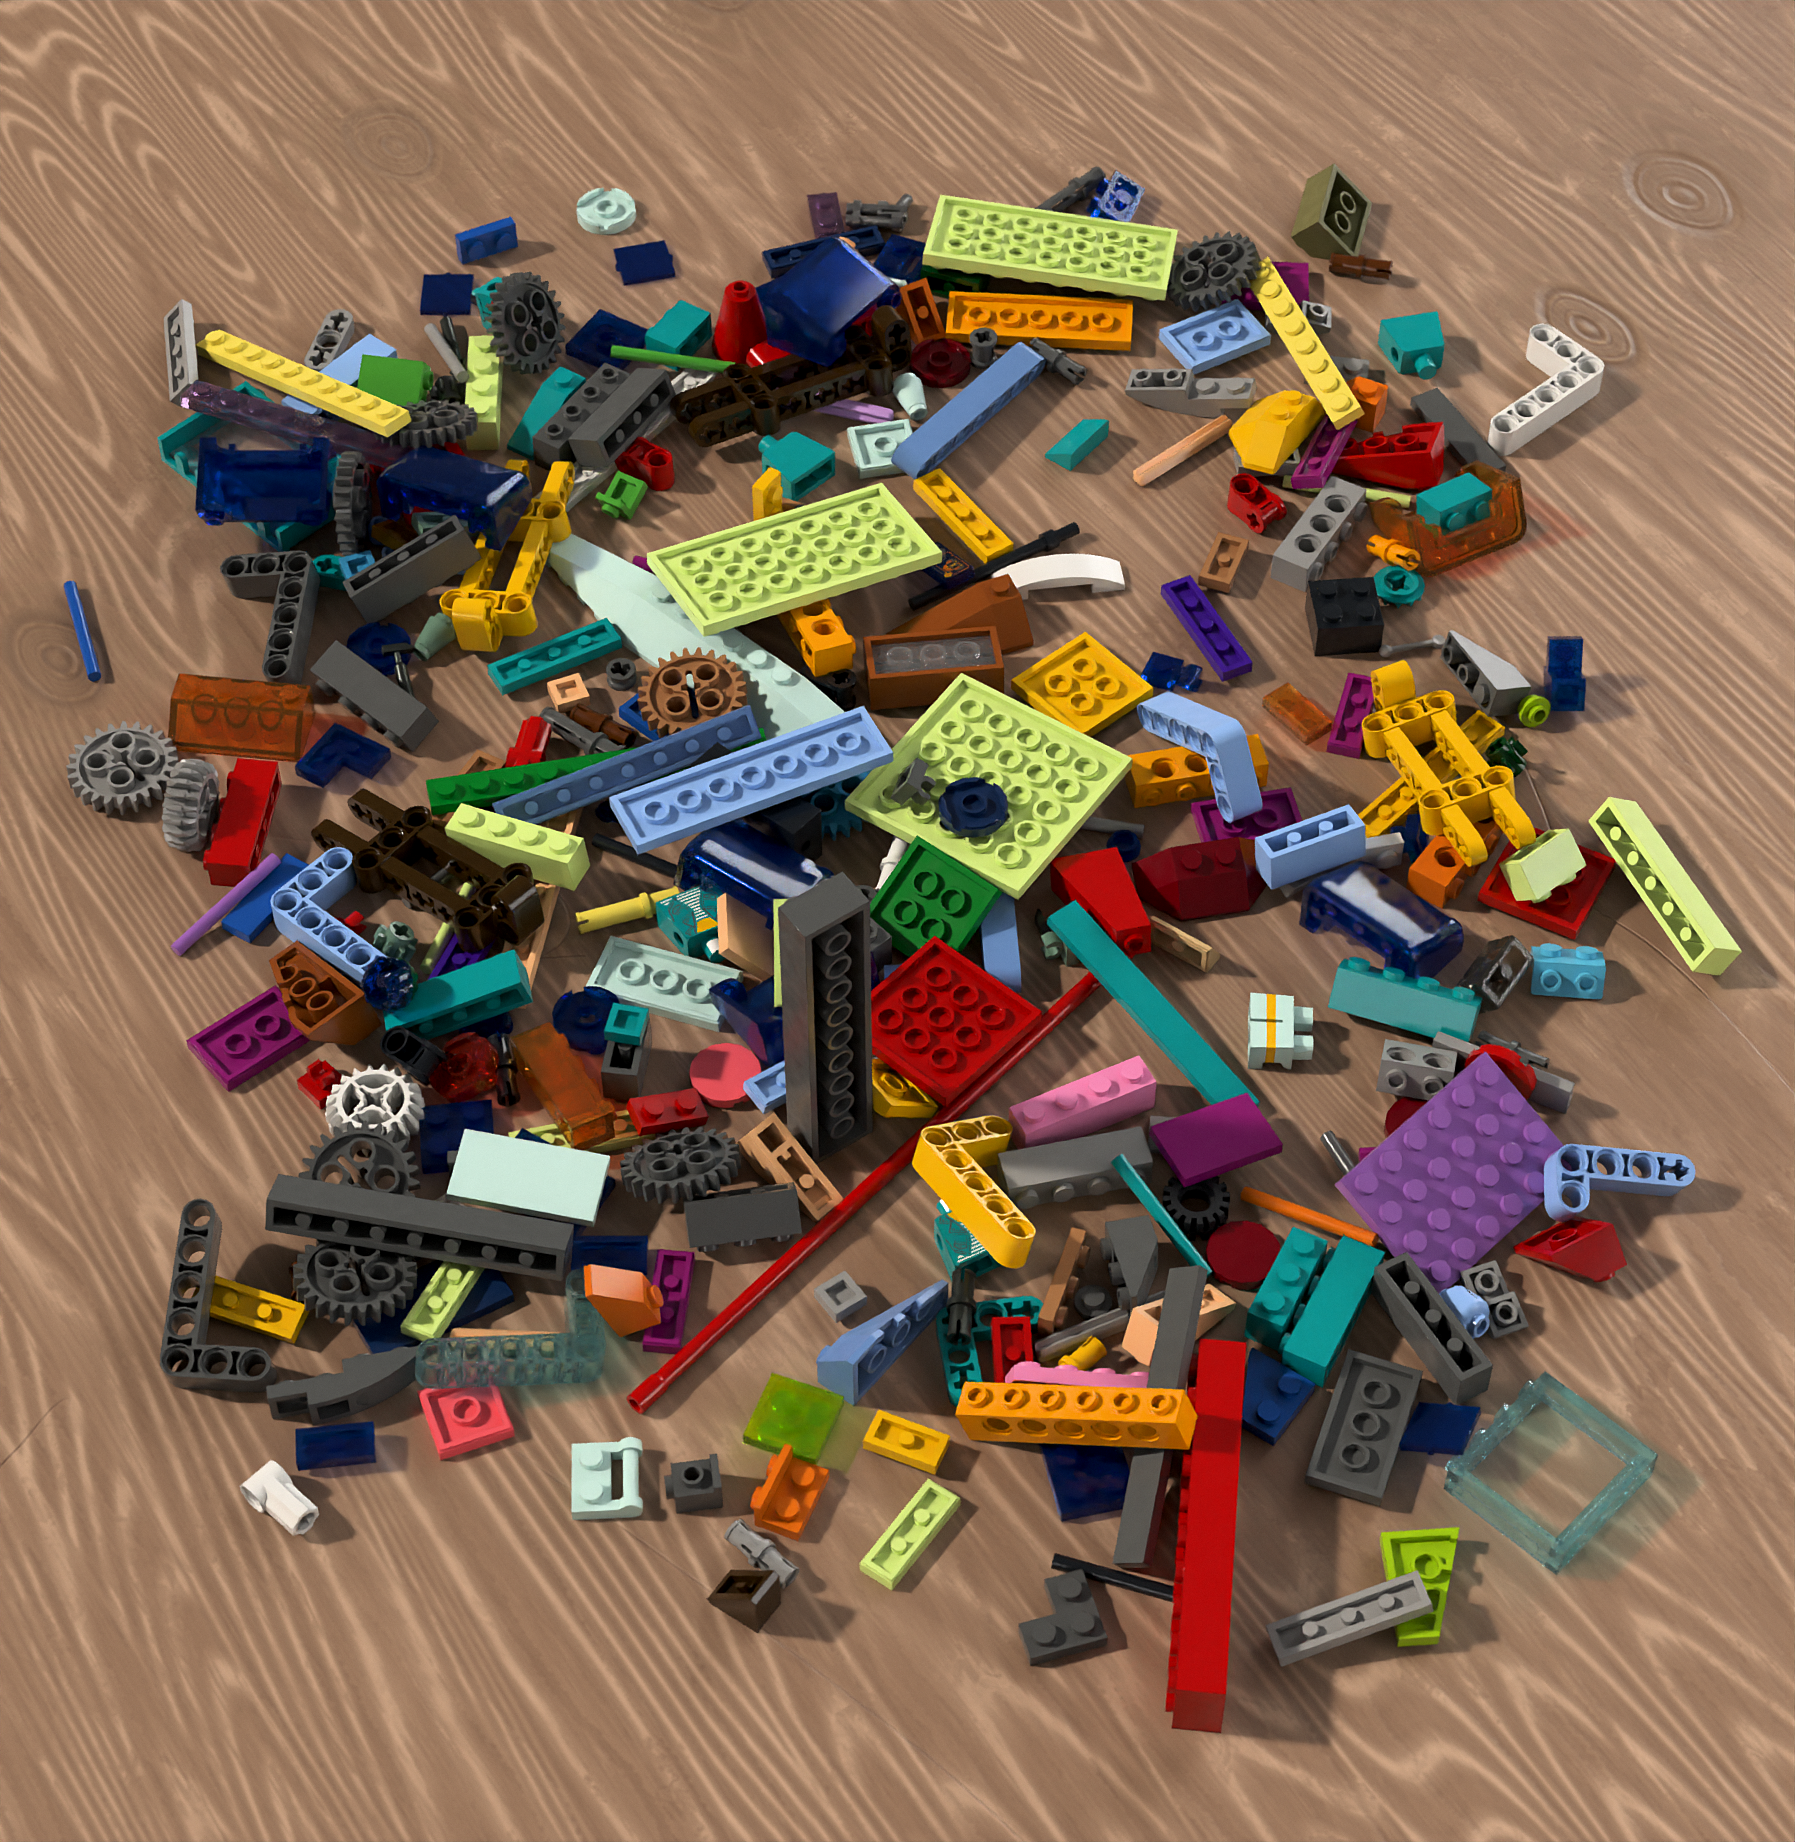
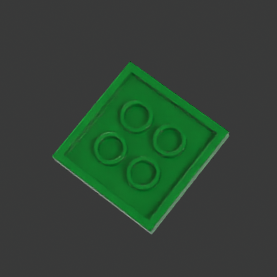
(930, 898)

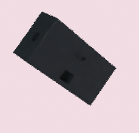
(791, 822)

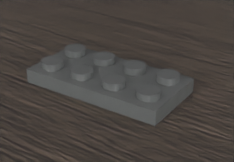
(1363, 1427)

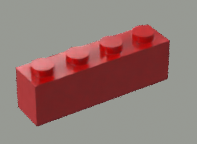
(243, 821)

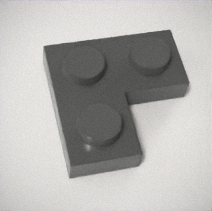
(1071, 1628)

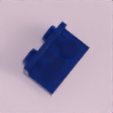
(1116, 198)

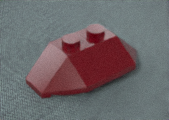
(1200, 879)

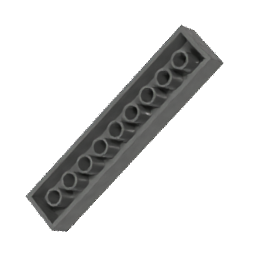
(827, 1016)

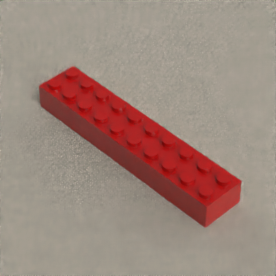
(1206, 1539)

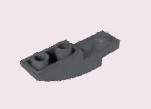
(330, 1397)

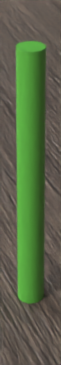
(669, 359)

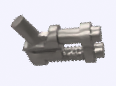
(887, 215)

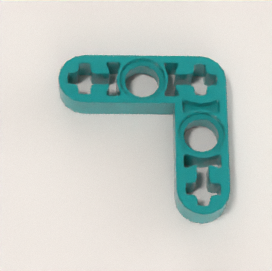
(980, 1332)

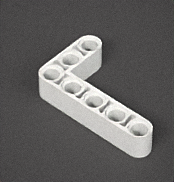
(1573, 381)

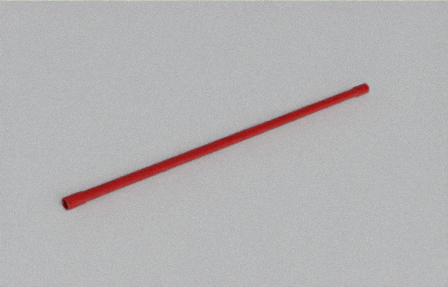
(656, 1384)

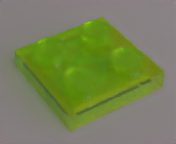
(794, 1416)

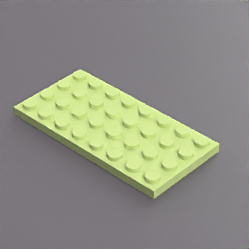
(1050, 247)
(793, 559)

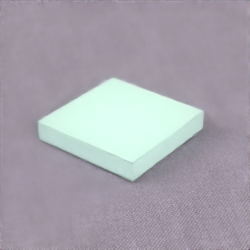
(875, 445)

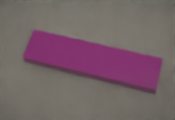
(1321, 455)

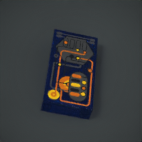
(952, 569)

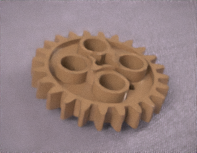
(716, 684)

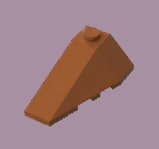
(984, 604)

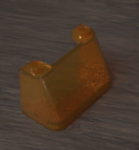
(1445, 552)

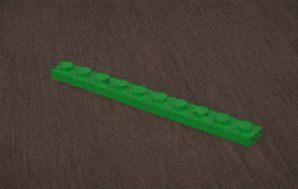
(490, 786)

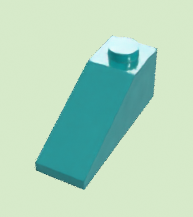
(546, 403)

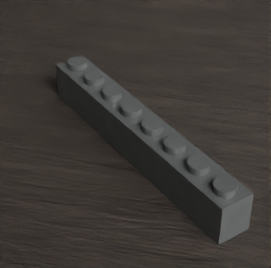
(419, 1227)

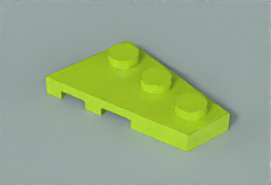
(1433, 1556)

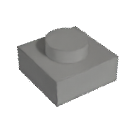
(840, 1296)

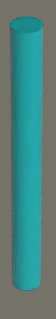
(1159, 1213)

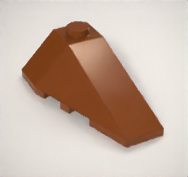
(321, 999)

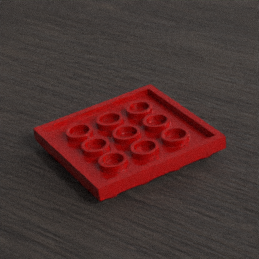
(945, 1020)

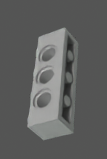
(1319, 533)

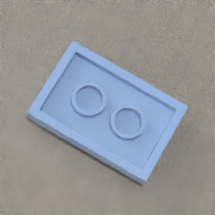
(1214, 337)

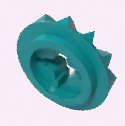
(1395, 576)

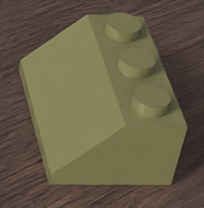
(1331, 215)

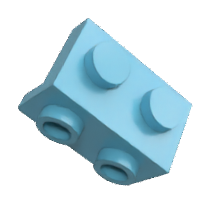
(1567, 971)

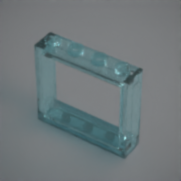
(1514, 1524)

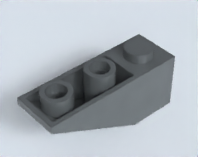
(1486, 677)
(1133, 1259)

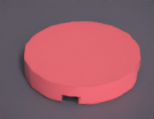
(721, 1072)

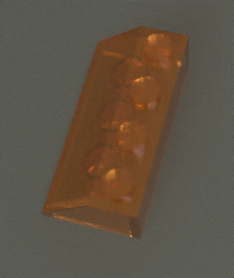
(240, 717)

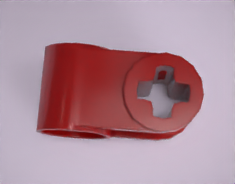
(648, 464)
(1253, 501)

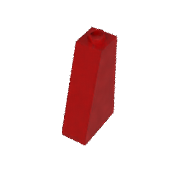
(1106, 893)

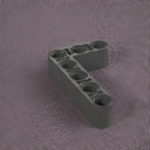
(296, 585)
(197, 1312)

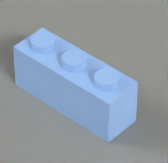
(1310, 846)

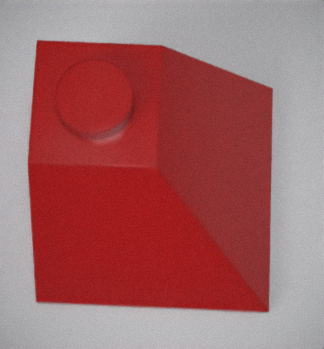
(1577, 1247)

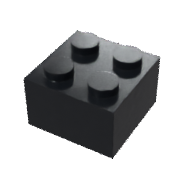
(1344, 616)

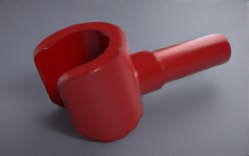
(353, 922)

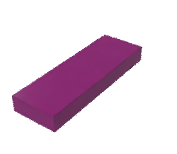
(1354, 706)
(674, 1278)

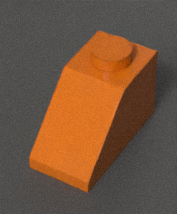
(920, 312)
(1371, 398)
(623, 1298)

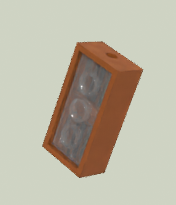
(922, 665)

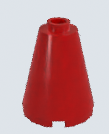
(739, 323)

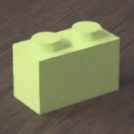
(1543, 865)

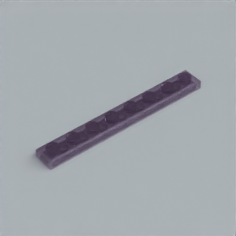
(287, 422)

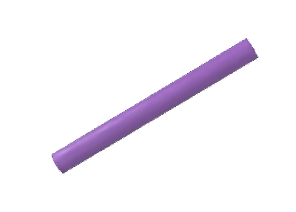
(225, 904)

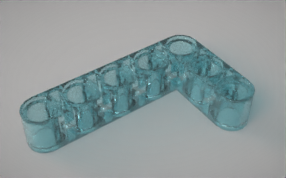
(527, 1351)

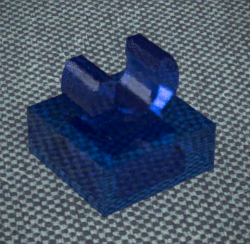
(1414, 838)

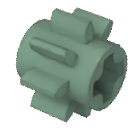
(395, 940)

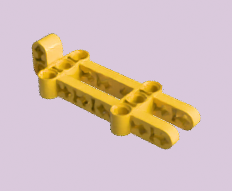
(485, 615)
(1448, 808)

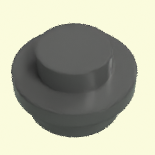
(1092, 1301)

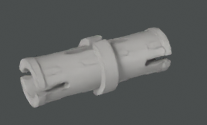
(761, 1552)

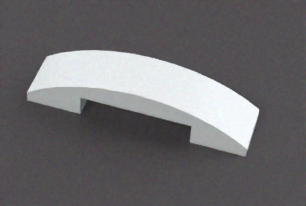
(1063, 571)

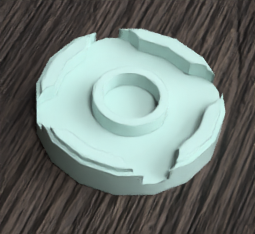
(606, 211)

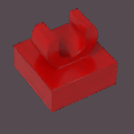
(318, 1082)

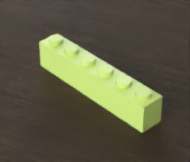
(1664, 886)

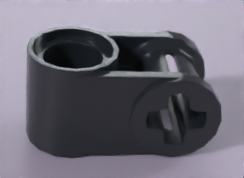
(835, 686)
(412, 1053)

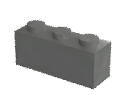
(742, 1216)

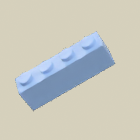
(344, 369)

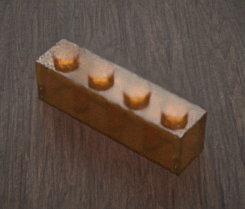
(564, 1087)

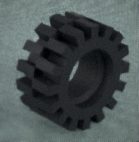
(1197, 1222)

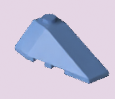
(871, 1348)

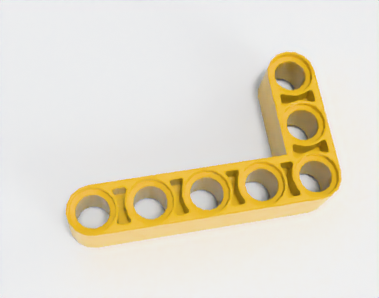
(951, 1164)

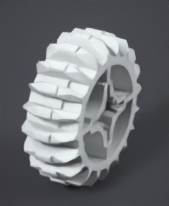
(376, 1098)

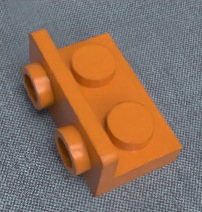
(788, 1494)

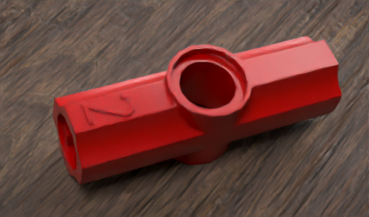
(531, 743)

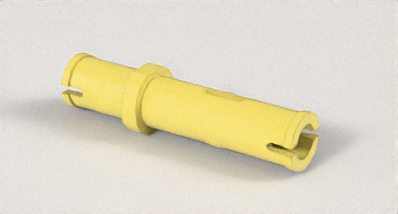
(622, 911)

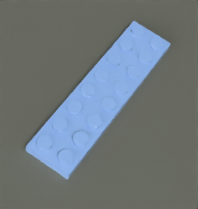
(750, 779)

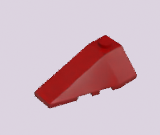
(1399, 459)

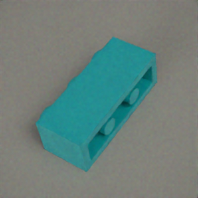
(1285, 1288)

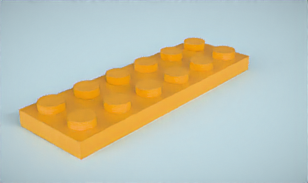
(1053, 319)

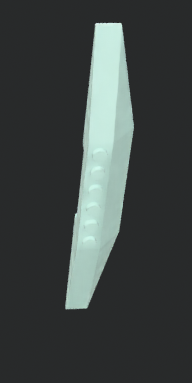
(656, 625)

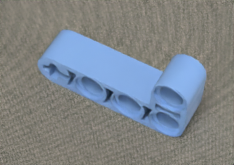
(1619, 1176)

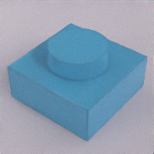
(355, 563)

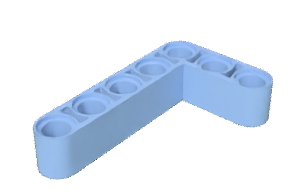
(1216, 738)
(302, 915)

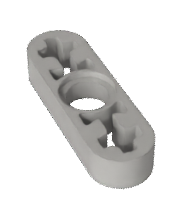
(337, 318)

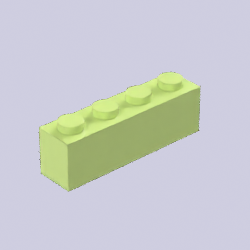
(484, 392)
(549, 853)

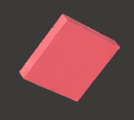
(465, 1418)

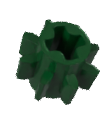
(1507, 754)

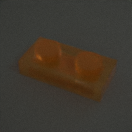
(1297, 714)

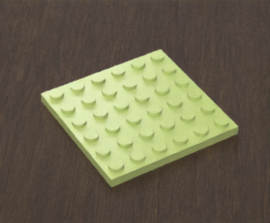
(1043, 767)

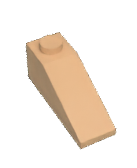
(781, 1159)
(1144, 1322)

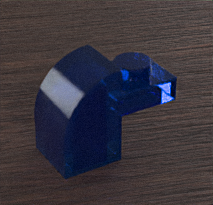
(1563, 673)

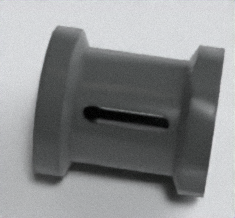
(983, 345)

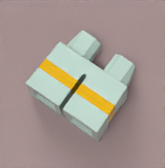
(1272, 1029)

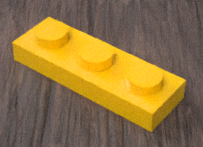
(256, 1310)

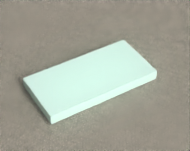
(662, 981)
(528, 1177)

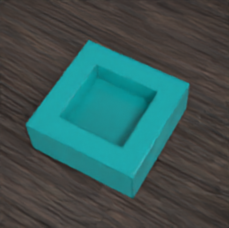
(626, 1024)

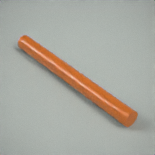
(1308, 1216)

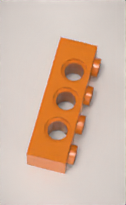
(1440, 869)

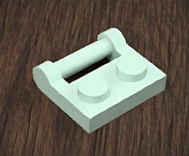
(594, 1479)

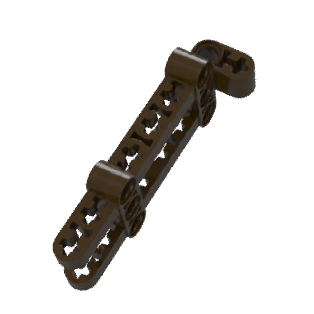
(761, 407)
(506, 897)

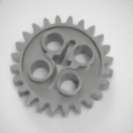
(122, 767)

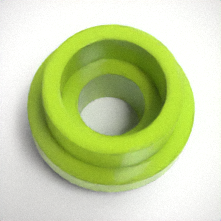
(1533, 710)

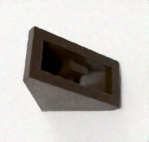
(748, 1596)

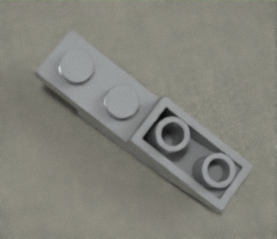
(1183, 394)

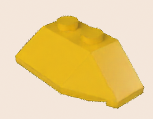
(1274, 429)

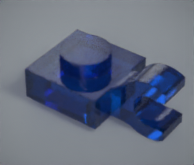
(1168, 671)

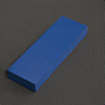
(255, 909)

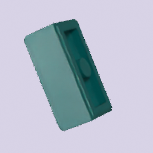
(1079, 443)

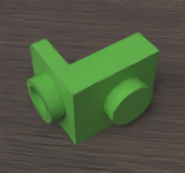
(622, 496)

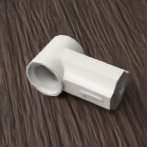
(273, 1491)

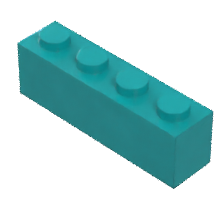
(465, 997)
(1403, 1000)
(1331, 1310)

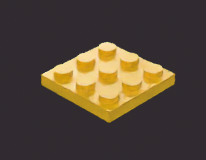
(1082, 686)

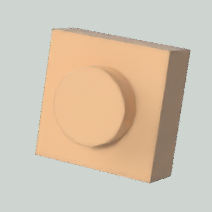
(568, 692)

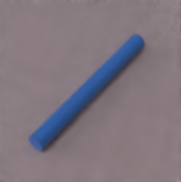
(82, 631)

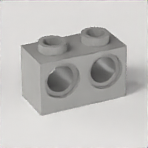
(1414, 1069)

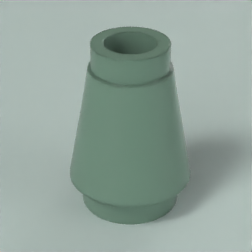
(434, 636)

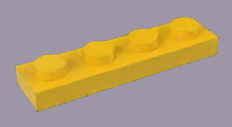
(962, 515)

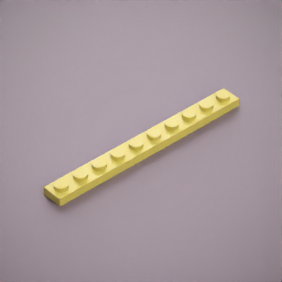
(304, 383)

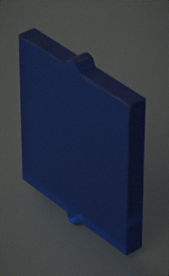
(644, 262)
(446, 294)
(1440, 1428)

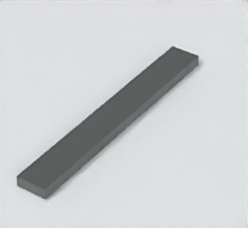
(1167, 1371)

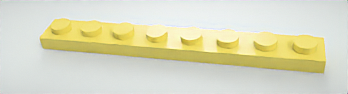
(1305, 346)

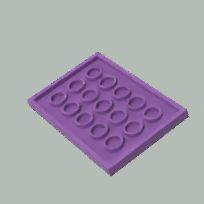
(1455, 1174)

